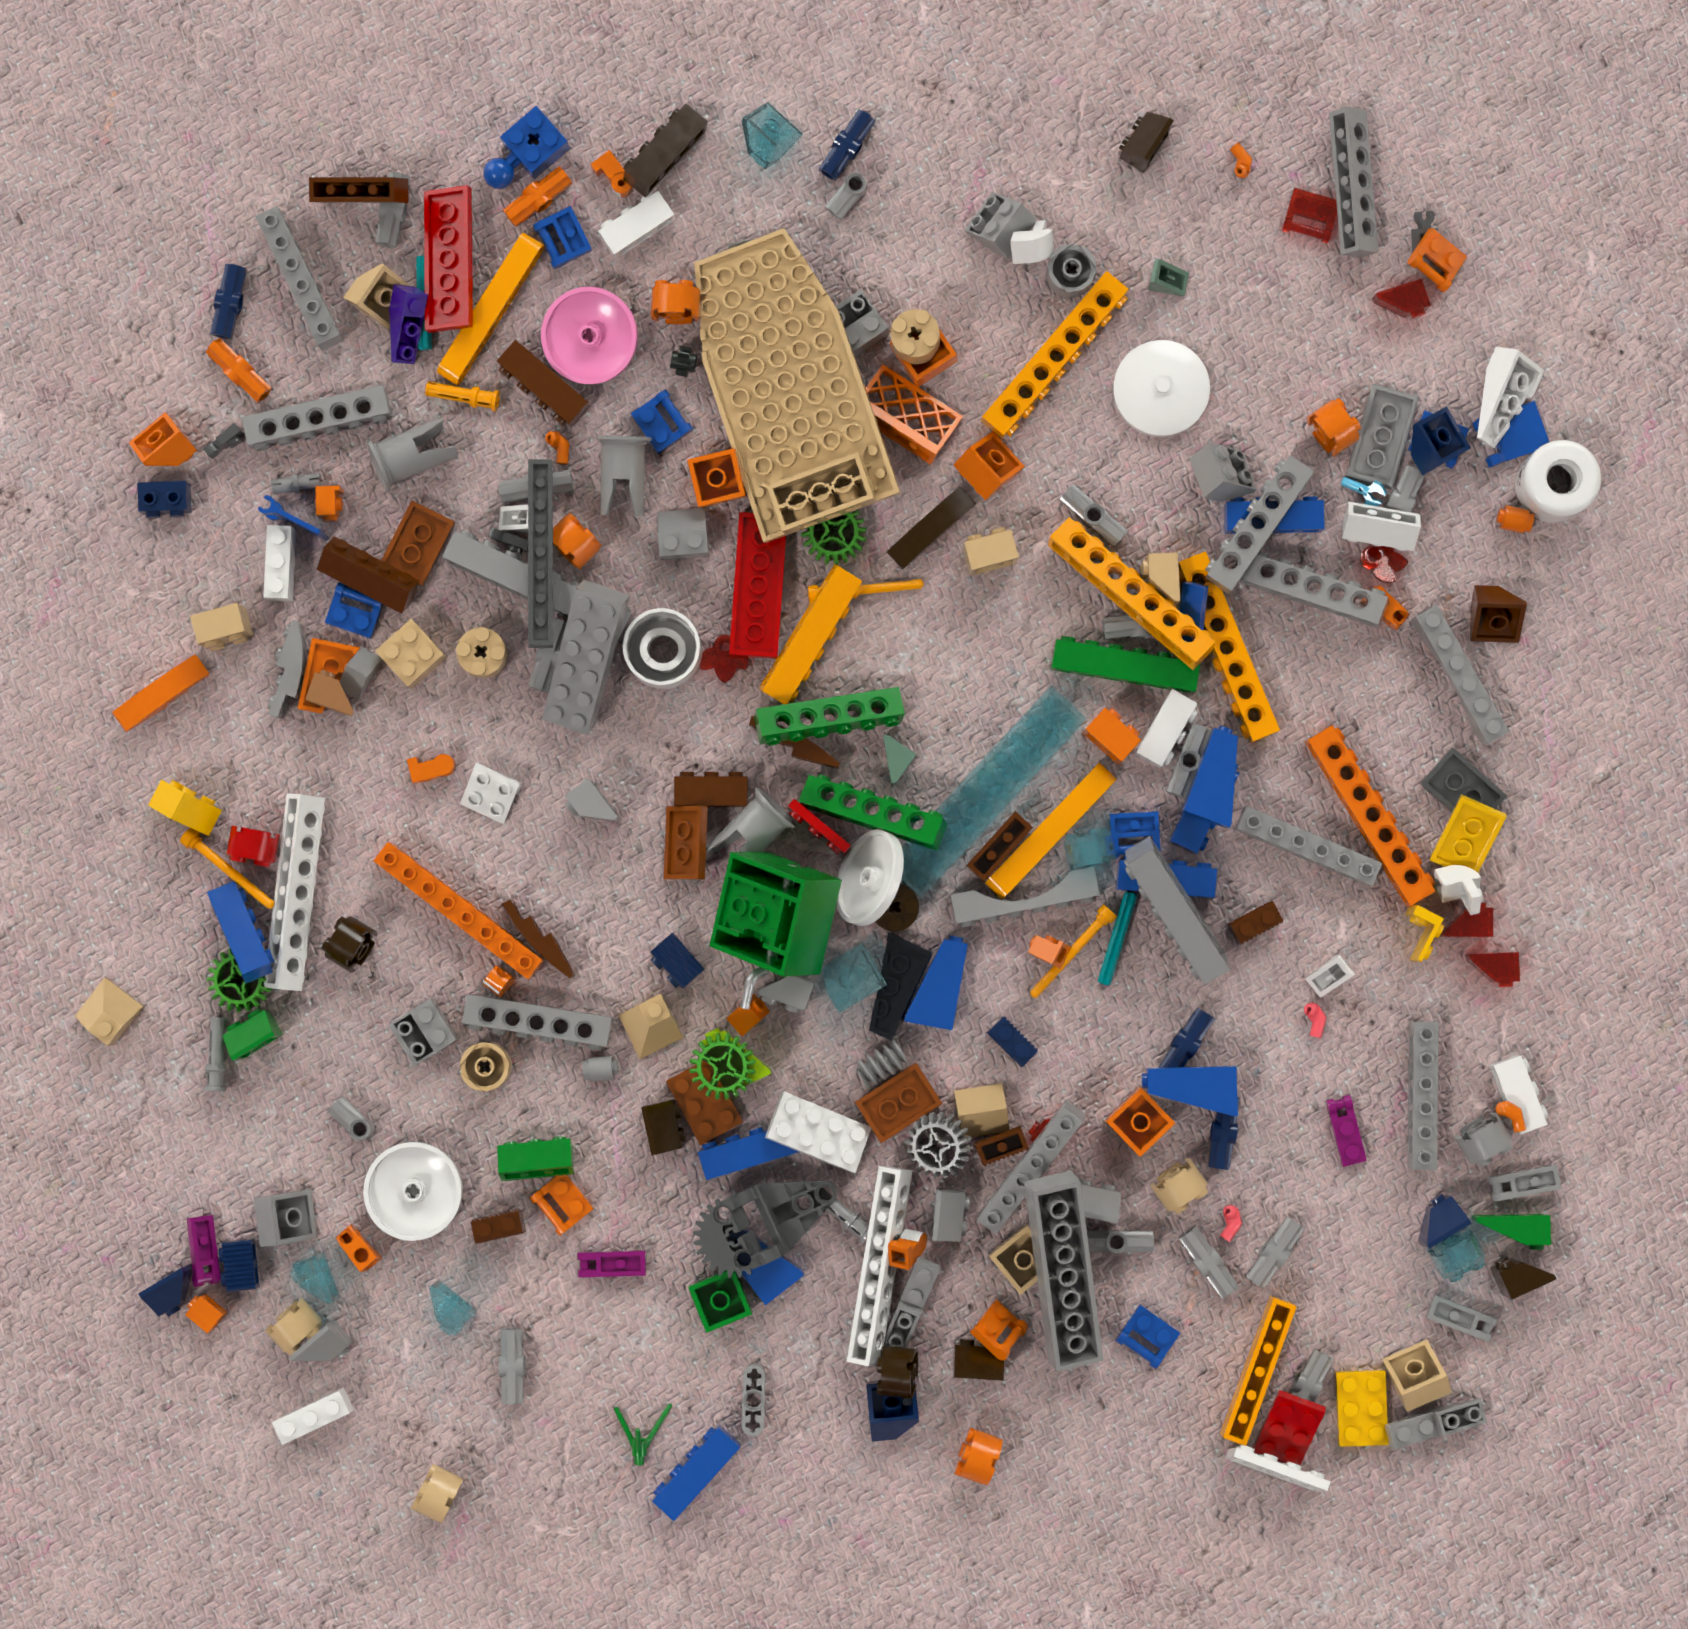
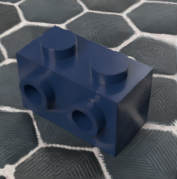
(164, 498)

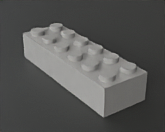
(585, 656)
(1176, 910)

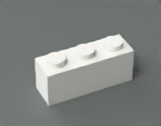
(636, 224)
(1381, 526)
(279, 563)
(1167, 729)
(1515, 1086)
(313, 1416)

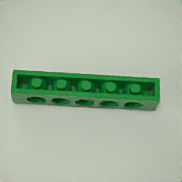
(887, 700)
(928, 836)

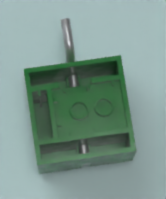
(774, 916)

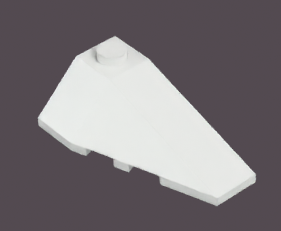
(1507, 384)

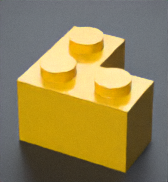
(183, 807)

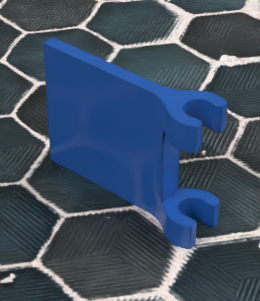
(1522, 437)
(279, 514)

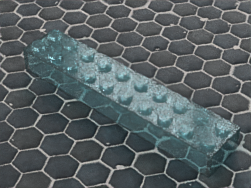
(992, 786)

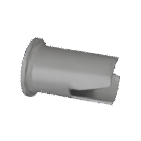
(399, 457)
(622, 459)
(758, 823)

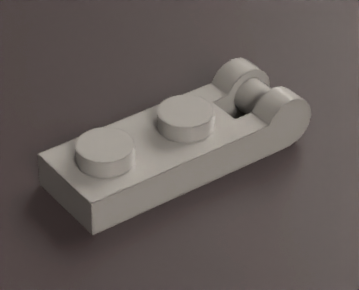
(1525, 1182)
(1460, 1318)

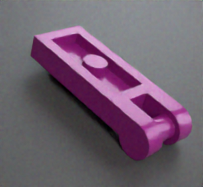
(1346, 1131)
(203, 1250)
(612, 1263)

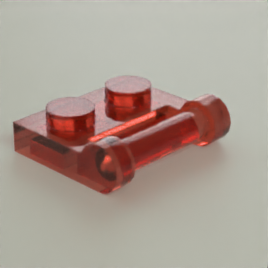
(1311, 207)

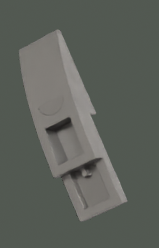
(293, 659)
(911, 1303)
(1435, 1422)

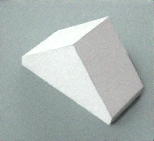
(514, 519)
(1329, 975)

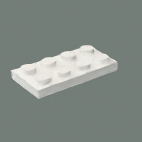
(818, 1132)
(1286, 1471)

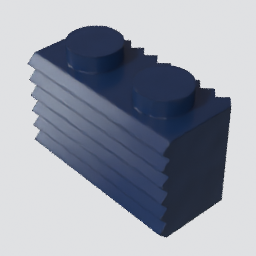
(676, 961)
(1012, 1041)
(239, 1265)

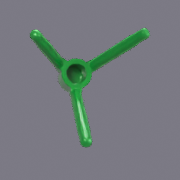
(638, 1444)

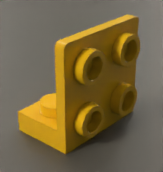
(1432, 922)

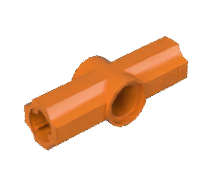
(537, 196)
(238, 370)

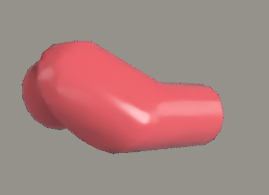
(1317, 1018)
(1233, 1222)

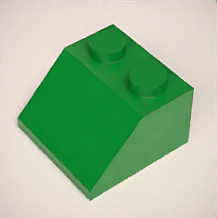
(251, 1035)

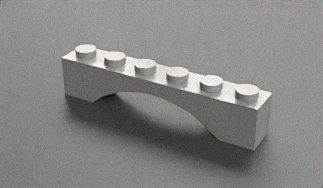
(1471, 692)
(973, 905)

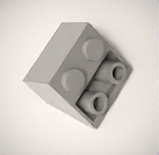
(997, 222)
(862, 323)
(1222, 472)
(791, 991)
(423, 1032)

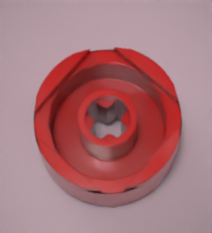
(252, 845)

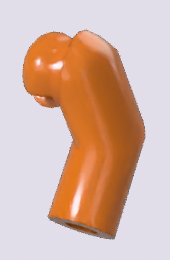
(1244, 161)
(1512, 1112)

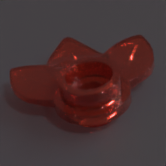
(1386, 564)
(720, 660)

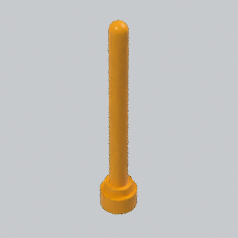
(877, 588)
(192, 840)
(1103, 917)

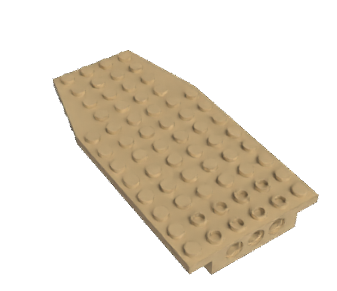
(788, 388)

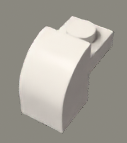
(1032, 245)
(1459, 883)

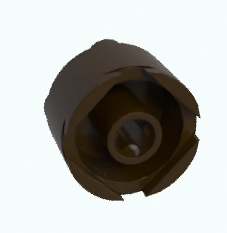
(905, 918)
(349, 943)
(898, 1372)

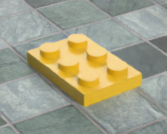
(1468, 834)
(1361, 1408)

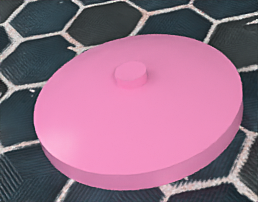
(589, 335)

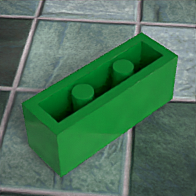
(535, 1159)

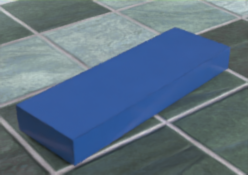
(1194, 604)

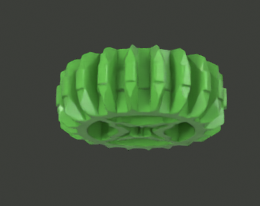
(841, 541)
(243, 990)
(712, 1085)

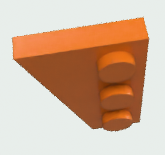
(328, 657)

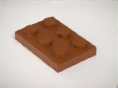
(418, 541)
(685, 842)
(898, 1103)
(703, 1113)

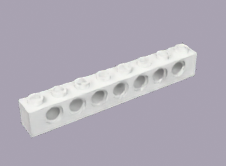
(289, 879)
(876, 1274)

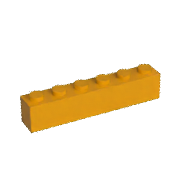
(810, 635)
(1258, 1370)

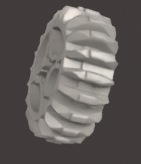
(920, 1150)

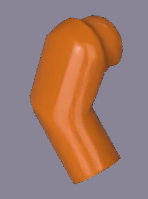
(560, 444)

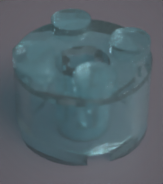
(1089, 849)
(1457, 1255)

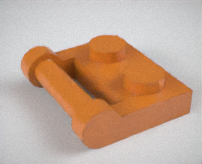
(1442, 254)
(568, 1198)
(992, 1325)

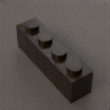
(664, 150)

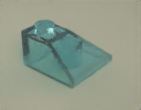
(768, 135)
(852, 978)
(315, 1277)
(449, 1308)

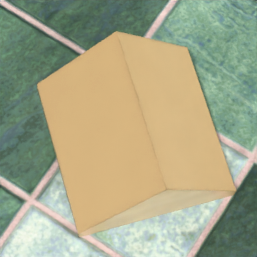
(982, 1110)

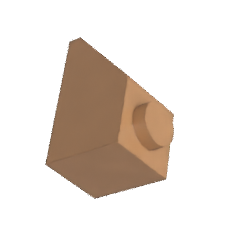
(328, 693)

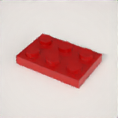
(818, 828)
(1289, 1428)

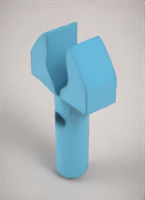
(1365, 490)

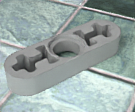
(745, 1406)

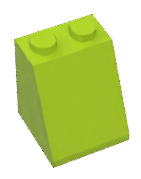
(718, 1051)

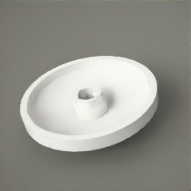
(1161, 388)
(870, 877)
(413, 1191)

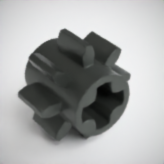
(683, 361)

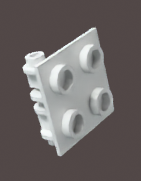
(490, 793)

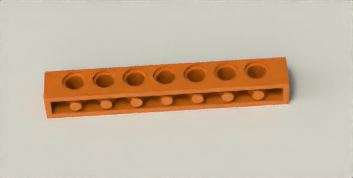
(1357, 810)
(459, 910)

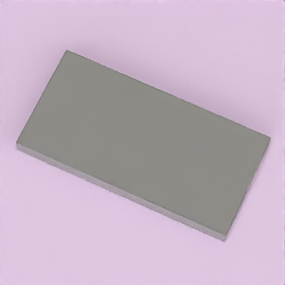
(1382, 436)

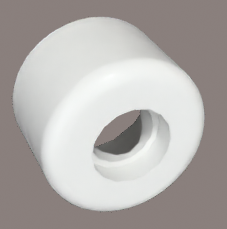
(1535, 492)
(655, 624)

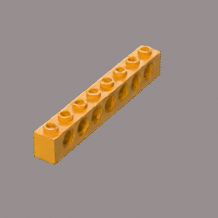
(1105, 287)
(1134, 605)
(1239, 656)

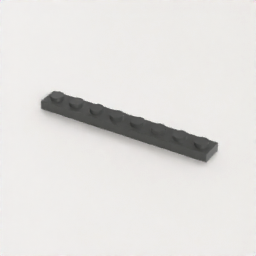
(540, 553)

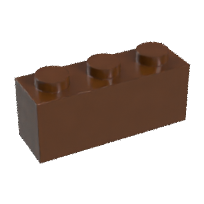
(711, 790)
(999, 846)

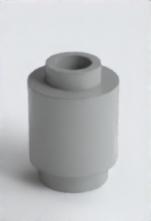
(600, 1068)

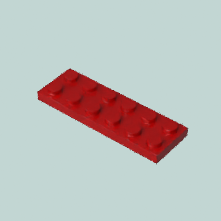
(448, 258)
(756, 592)

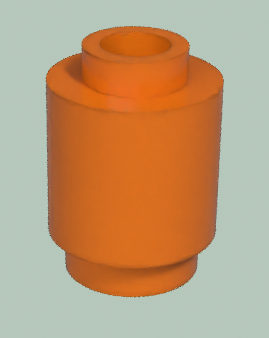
(1515, 519)

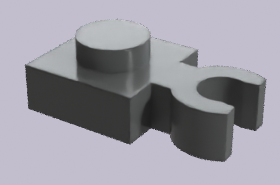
(1423, 225)
(229, 438)
(514, 542)

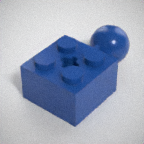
(533, 158)

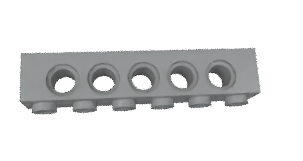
(1353, 182)
(299, 278)
(256, 424)
(1298, 475)
(1370, 615)
(1308, 846)
(476, 1005)
(1422, 1095)
(1031, 1166)

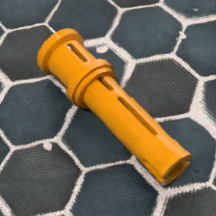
(474, 396)

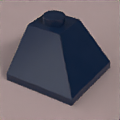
(1436, 441)
(1441, 1220)
(169, 1292)
(890, 1415)

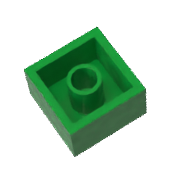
(720, 1300)

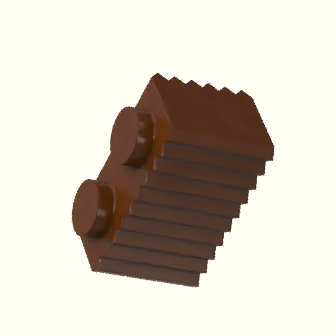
(1255, 923)
(1001, 1145)
(498, 1226)

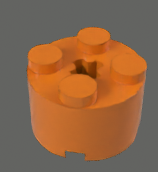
(675, 302)
(1334, 427)
(574, 541)
(978, 1456)

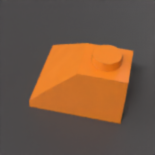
(163, 444)

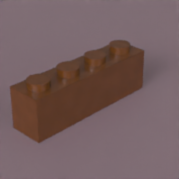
(358, 190)
(542, 383)
(367, 574)

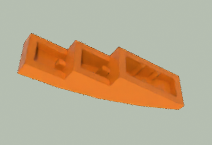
(160, 693)

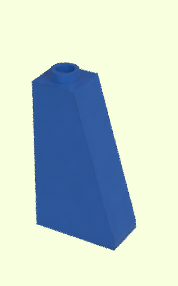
(1214, 781)
(939, 991)
(1198, 1086)
(772, 1278)

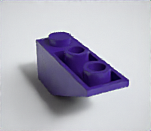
(406, 321)

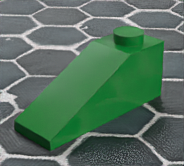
(1523, 1228)

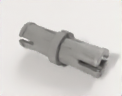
(295, 483)

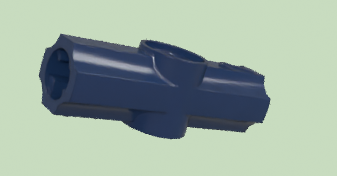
(847, 145)
(228, 301)
(1188, 1039)
(1222, 1138)

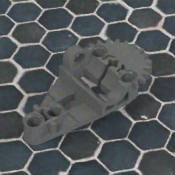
(780, 1213)

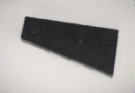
(902, 971)

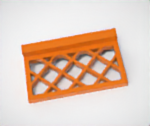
(900, 431)

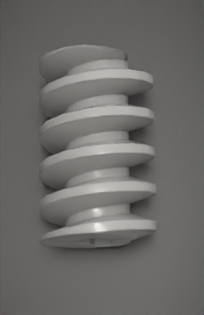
(881, 1064)

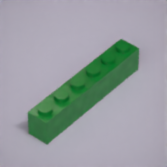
(1123, 665)

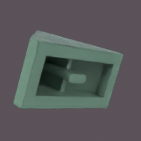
(1168, 278)
(898, 758)

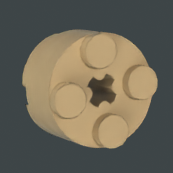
(918, 323)
(468, 651)
(472, 1068)
(1179, 1186)
(294, 1325)
(437, 1493)

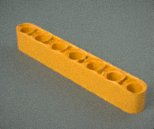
(491, 308)
(1050, 831)

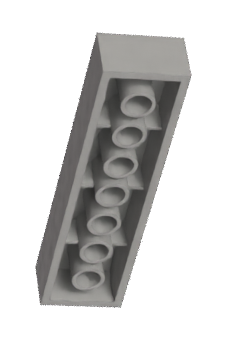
(509, 572)
(1063, 1270)

